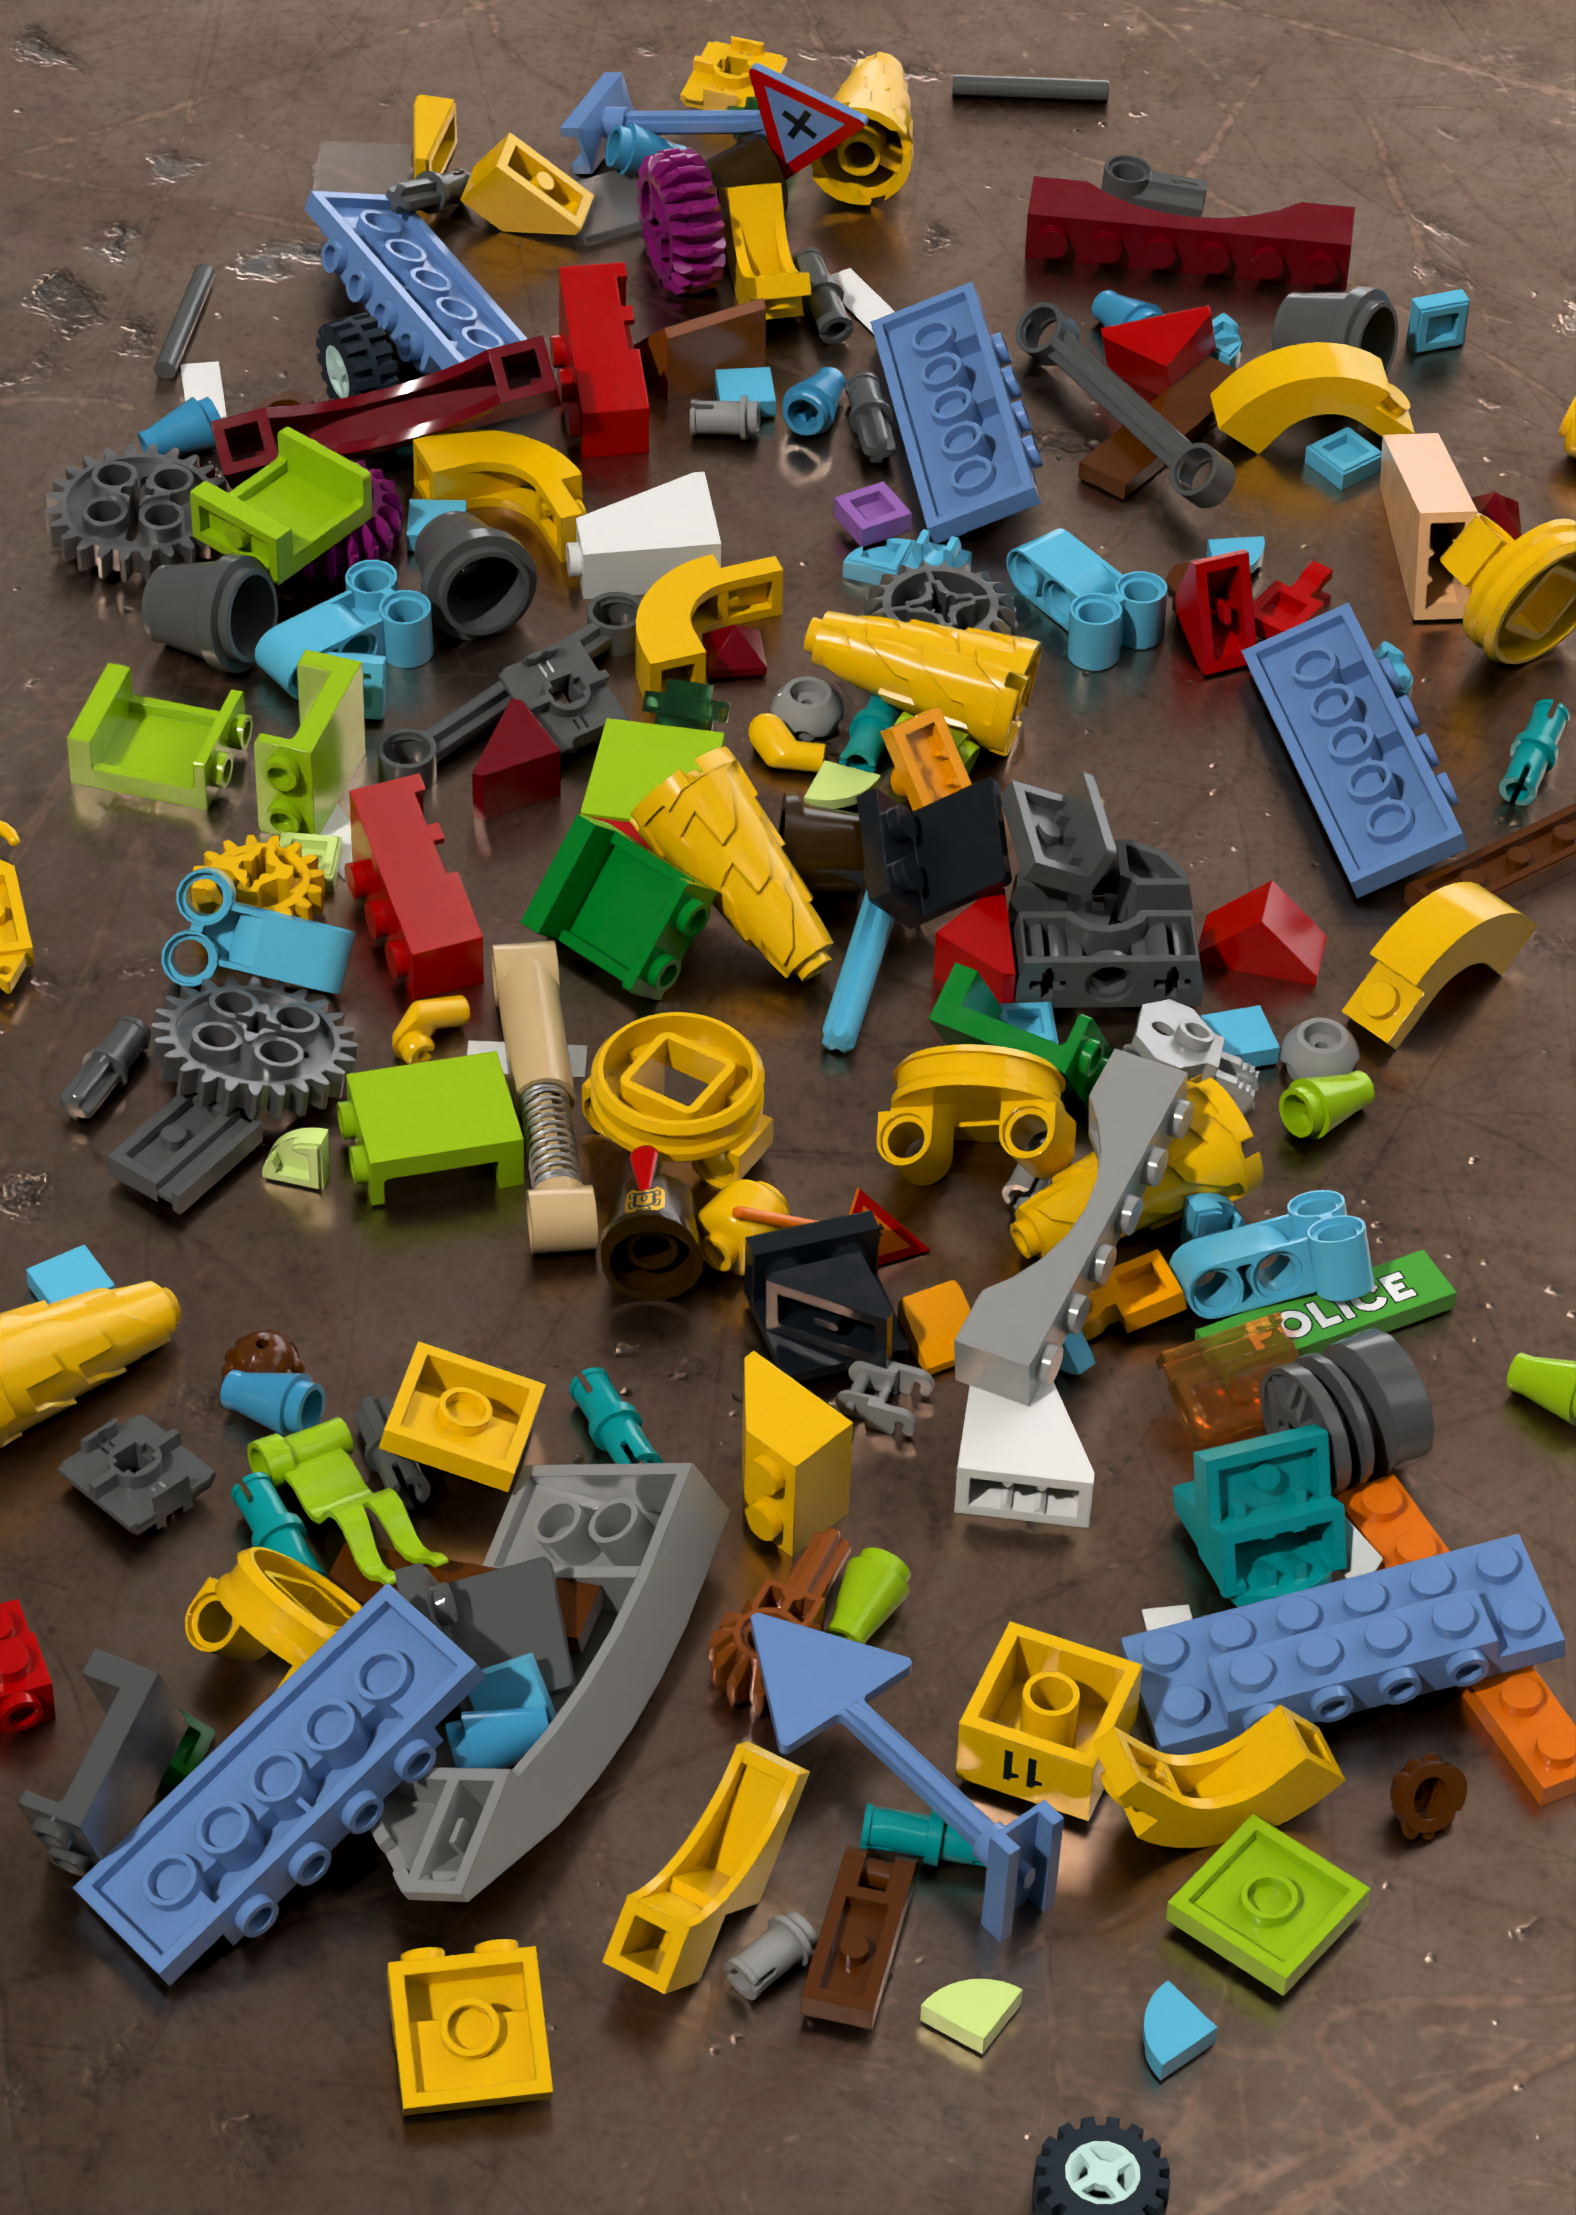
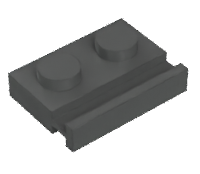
(183, 1151)

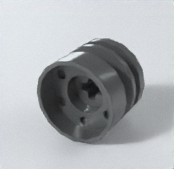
(1365, 1400)

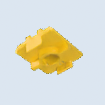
(722, 74)

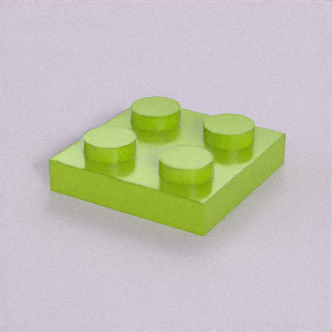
(1268, 1904)

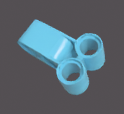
(1089, 598)
(364, 619)
(258, 941)
(1316, 1252)

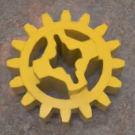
(264, 878)

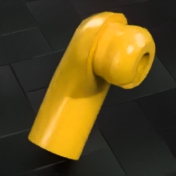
(780, 748)
(413, 1034)

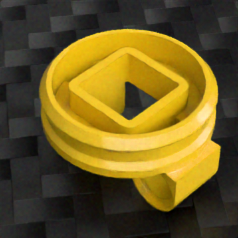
(1519, 587)
(978, 1097)
(719, 1131)
(273, 1608)

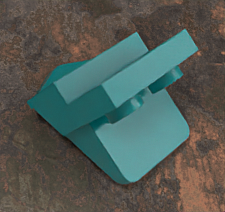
(1265, 1514)

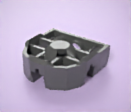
(1075, 937)

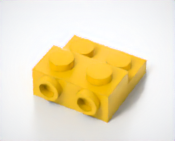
(462, 1416)
(469, 2027)

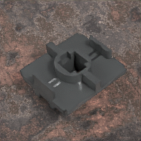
(573, 673)
(163, 1475)

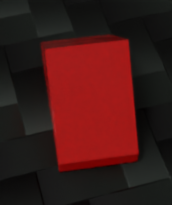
(1159, 348)
(1217, 610)
(1263, 937)
(981, 942)

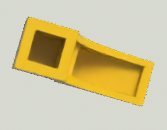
(719, 1869)

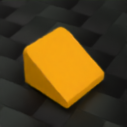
(932, 1323)

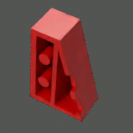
(599, 363)
(409, 893)

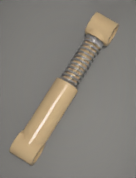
(543, 1094)

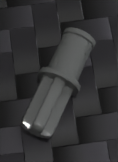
(428, 192)
(870, 416)
(105, 1067)
(393, 1469)

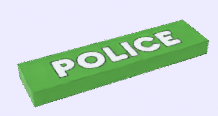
(1402, 1294)

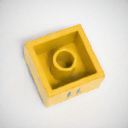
(1039, 1715)

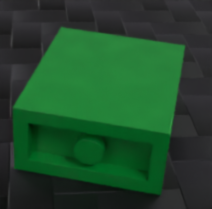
(620, 906)
(971, 1015)

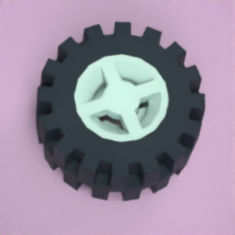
(355, 356)
(1103, 2162)

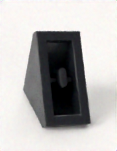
(832, 1307)

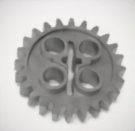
(99, 506)
(252, 1047)

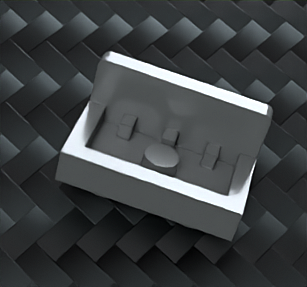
(1060, 837)

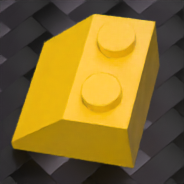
(791, 1458)

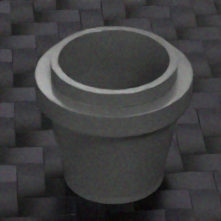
(1349, 318)
(473, 575)
(211, 609)

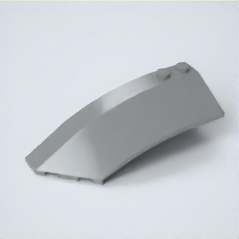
(649, 1544)

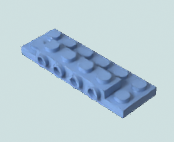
(408, 281)
(958, 413)
(1357, 750)
(1345, 1645)
(284, 1788)

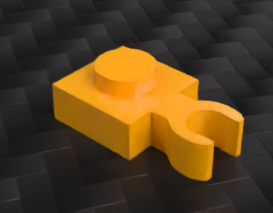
(1135, 1295)

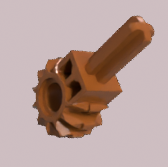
(798, 1601)

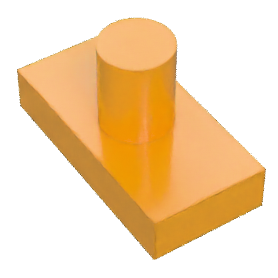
(924, 759)

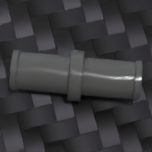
(826, 297)

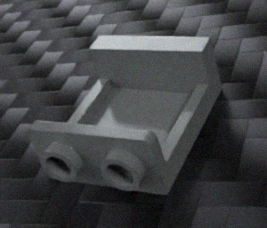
(118, 1770)

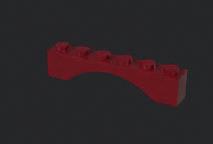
(1287, 245)
(468, 395)

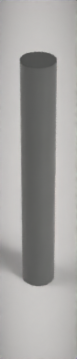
(1030, 87)
(184, 321)

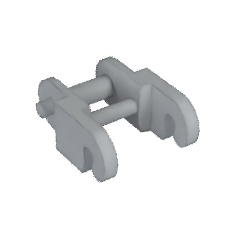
(888, 1381)

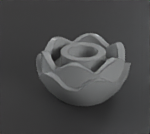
(808, 708)
(1319, 1049)

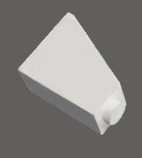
(644, 537)
(1023, 1461)

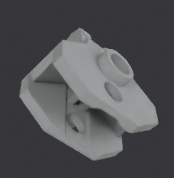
(1192, 1049)

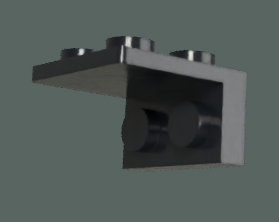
(936, 855)
(802, 1246)

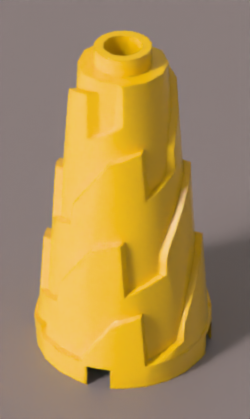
(881, 153)
(919, 665)
(728, 842)
(1201, 1162)
(75, 1346)

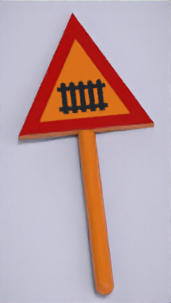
(894, 1239)

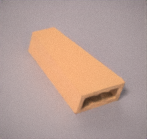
(1425, 515)

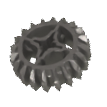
(943, 597)

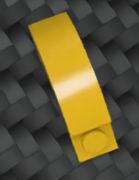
(760, 250)
(1308, 382)
(504, 473)
(694, 602)
(1429, 947)
(1207, 1795)

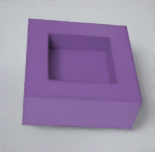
(872, 514)

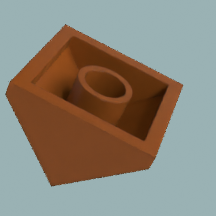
(685, 355)

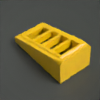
(433, 133)

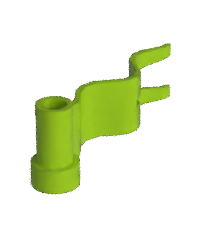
(331, 1488)

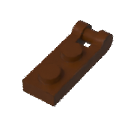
(858, 1938)

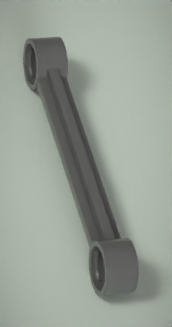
(1125, 405)
(488, 707)

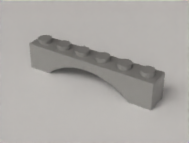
(1021, 1323)

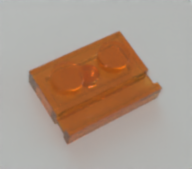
(1220, 1377)

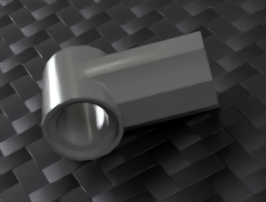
(1136, 183)

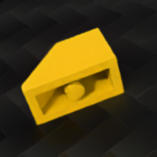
(525, 192)

